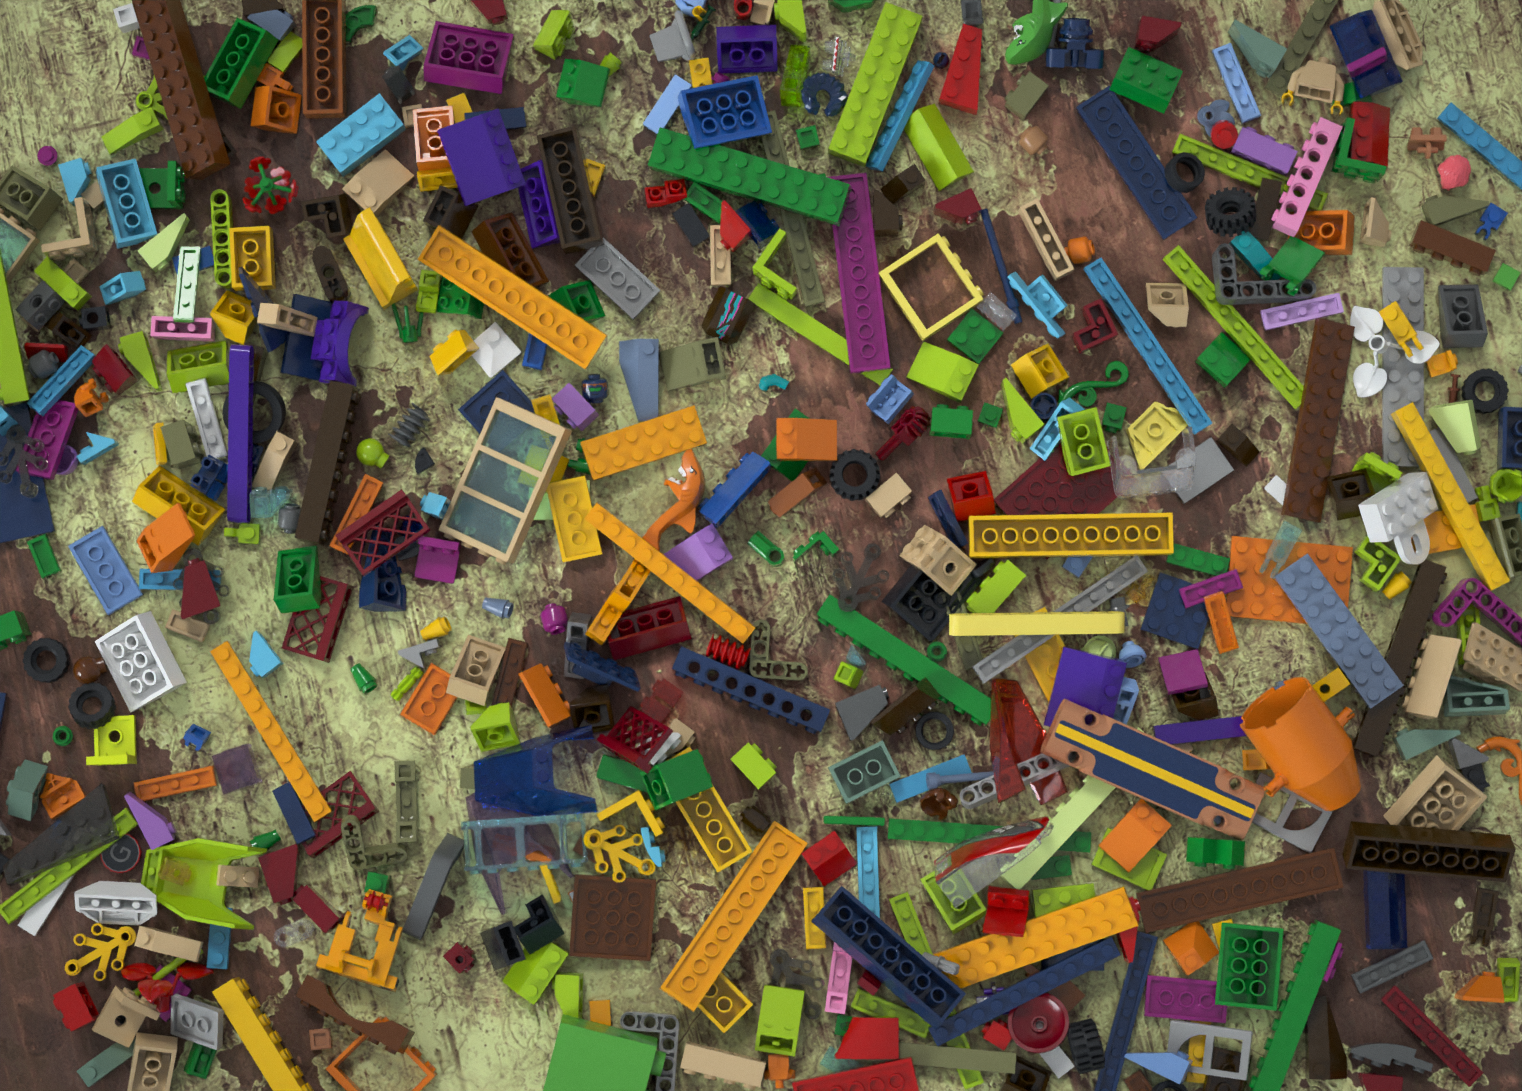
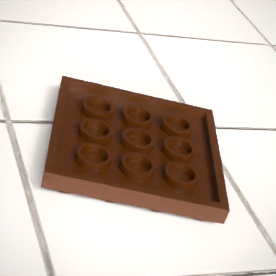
(612, 917)

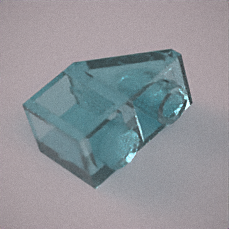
(266, 502)

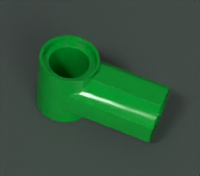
(765, 548)

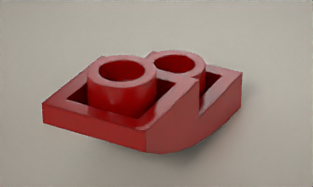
(663, 195)

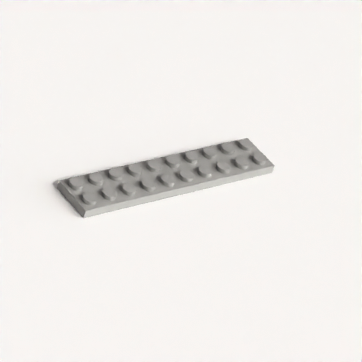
(1404, 378)

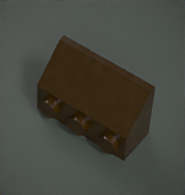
(907, 708)

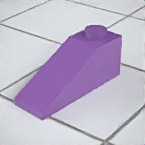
(152, 824)

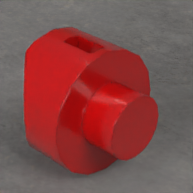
(1224, 134)

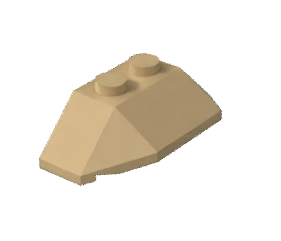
(1399, 33)

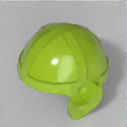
(1506, 485)

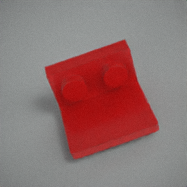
(1006, 911)

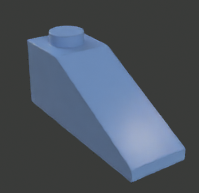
(1167, 1064)

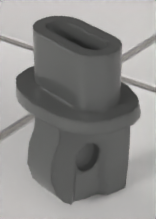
(1119, 604)

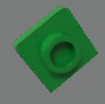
(1113, 417)

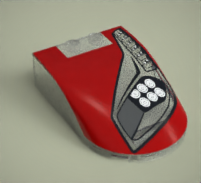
(987, 856)

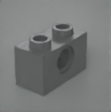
(40, 305)

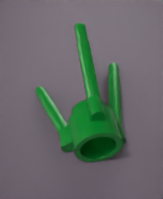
(408, 332)

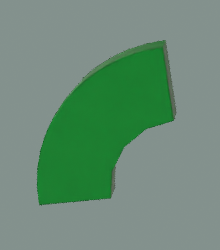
(359, 18)

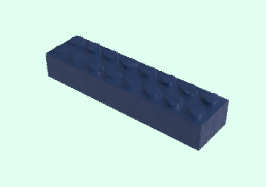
(888, 957)

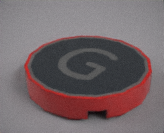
(122, 855)

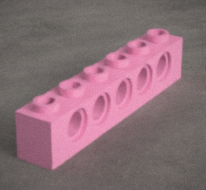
(1329, 134)

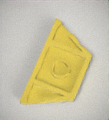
(1154, 432)

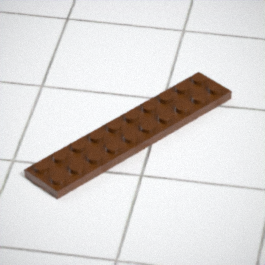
(1318, 420)
(1239, 890)

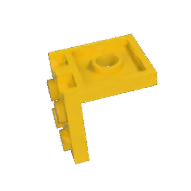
(645, 806)

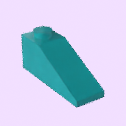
(1252, 253)

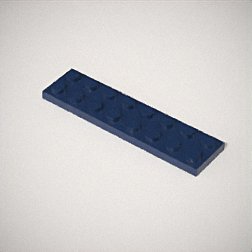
(1135, 162)

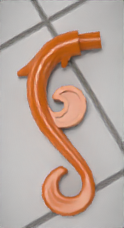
(1505, 766)

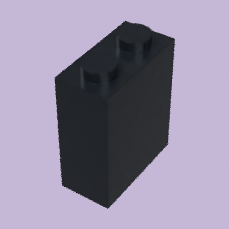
(502, 945)

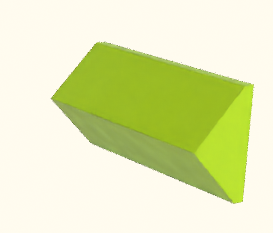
(937, 147)

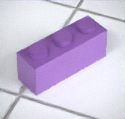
(1264, 151)

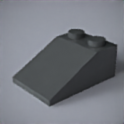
(1461, 316)

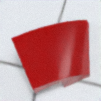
(870, 1039)

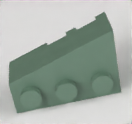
(1474, 698)

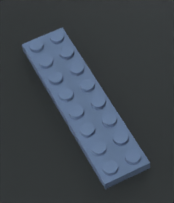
(1338, 631)

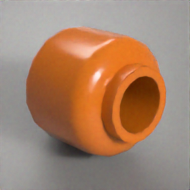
(1080, 250)

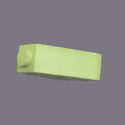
(1458, 425)

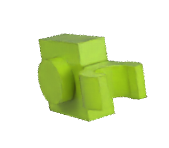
(1486, 507)
(247, 533)

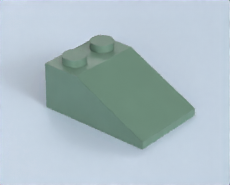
(1258, 50)

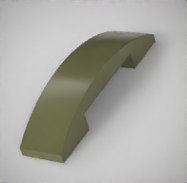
(406, 801)

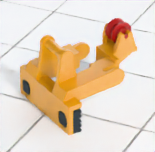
(378, 969)

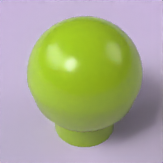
(371, 453)

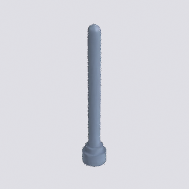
(934, 780)

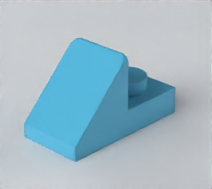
(403, 51)
(101, 446)

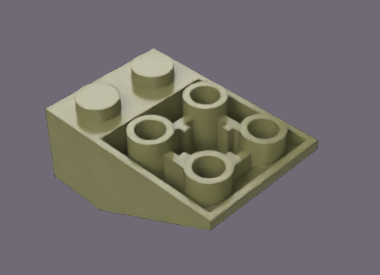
(692, 364)

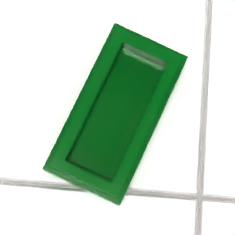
(44, 556)

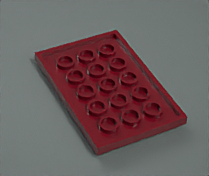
(1051, 491)

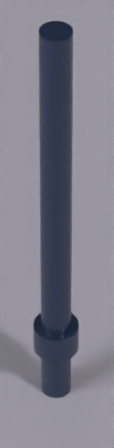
(1012, 303)

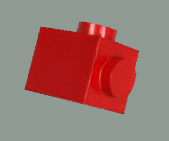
(997, 1033)

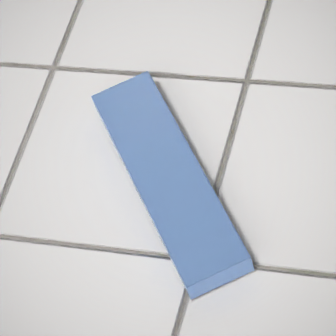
(1236, 83)

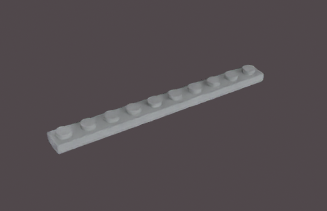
(1082, 602)

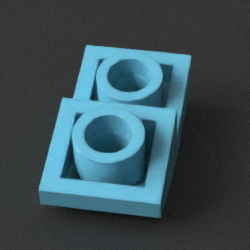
(655, 853)

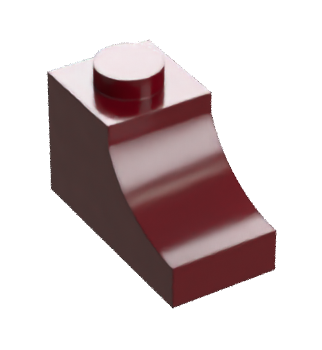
(869, 982)

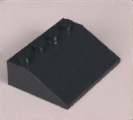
(920, 601)

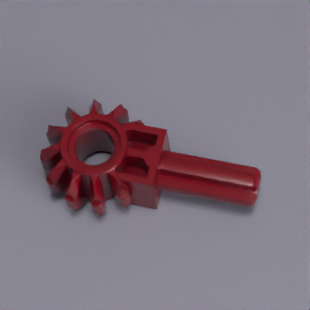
(906, 430)

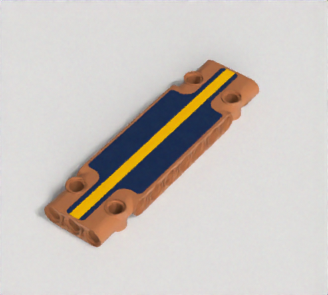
(1152, 769)

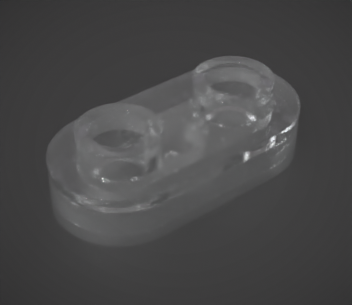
(293, 933)

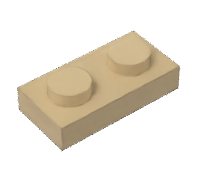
(237, 876)

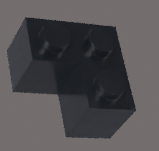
(540, 927)

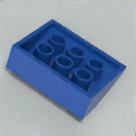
(724, 112)
(735, 489)

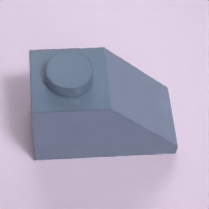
(275, 22)

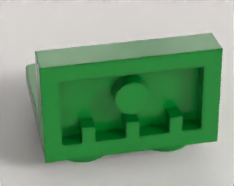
(457, 301)
(826, 546)

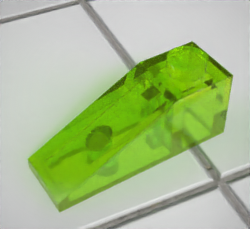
(794, 75)

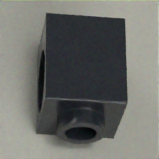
(103, 318)

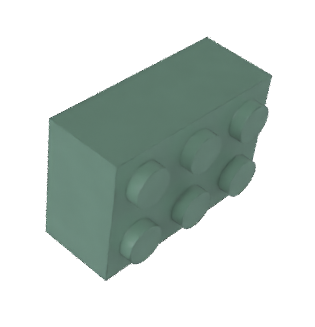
(864, 772)

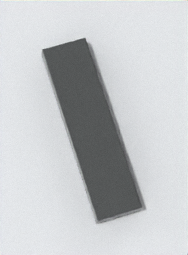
(1392, 966)

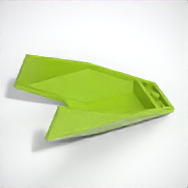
(200, 896)

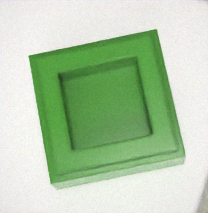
(1506, 276)

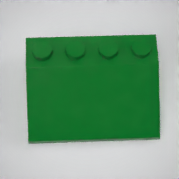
(1249, 966)

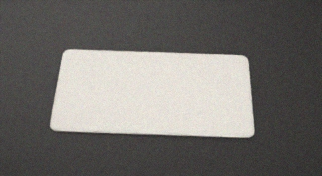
(1276, 488)

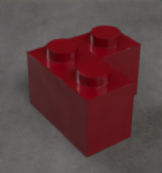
(1099, 328)

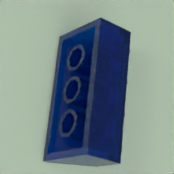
(1359, 37)
(1385, 910)

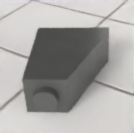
(861, 708)

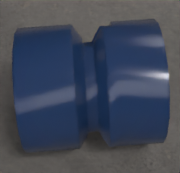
(1044, 406)

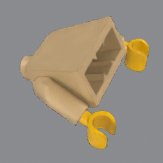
(1318, 82)

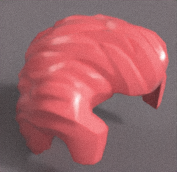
(1454, 172)

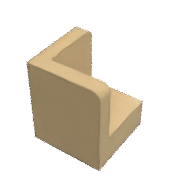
(762, 12)

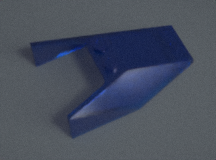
(524, 778)

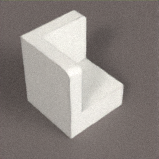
(126, 18)

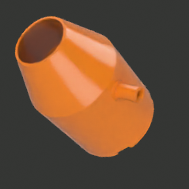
(1304, 744)

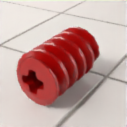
(727, 652)

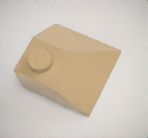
(1374, 225)
(1168, 303)

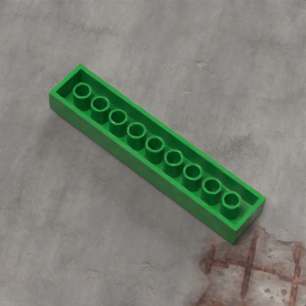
(750, 177)

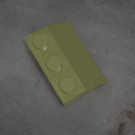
(1508, 543)

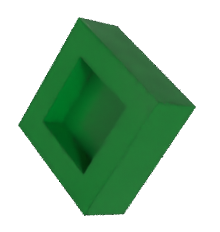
(807, 137)
(990, 415)

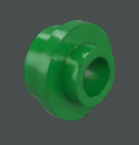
(943, 649)
(56, 736)

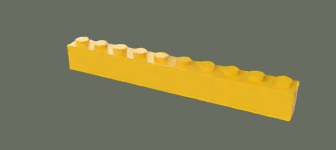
(1450, 497)

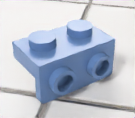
(889, 399)

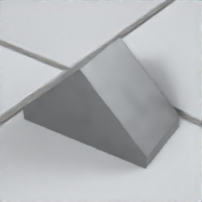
(1465, 755)

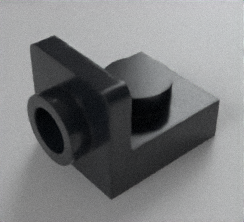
(1476, 776)

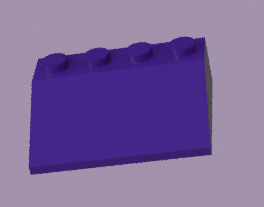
(481, 157)
(1087, 681)

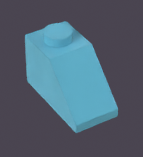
(75, 178)
(122, 287)
(262, 656)

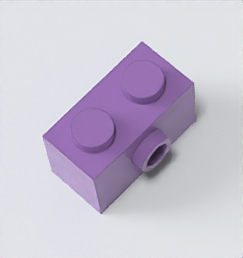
(575, 407)

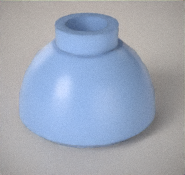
(1132, 654)

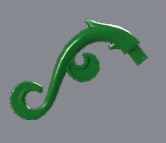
(1088, 386)

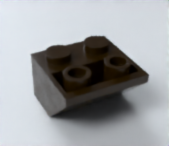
(450, 212)

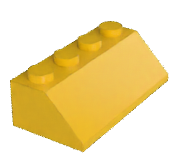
(164, 490)

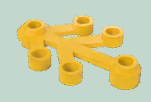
(615, 852)
(103, 949)

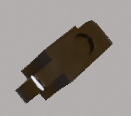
(325, 260)

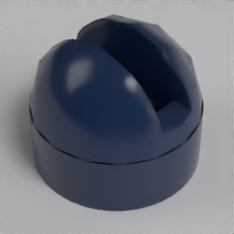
(945, 61)

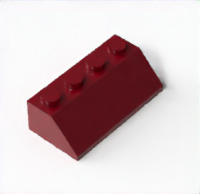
(649, 628)

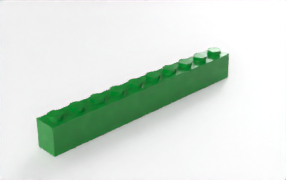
(906, 659)
(1295, 1007)

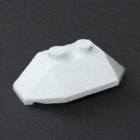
(116, 903)

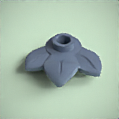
(1217, 112)

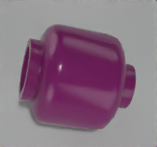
(554, 619)

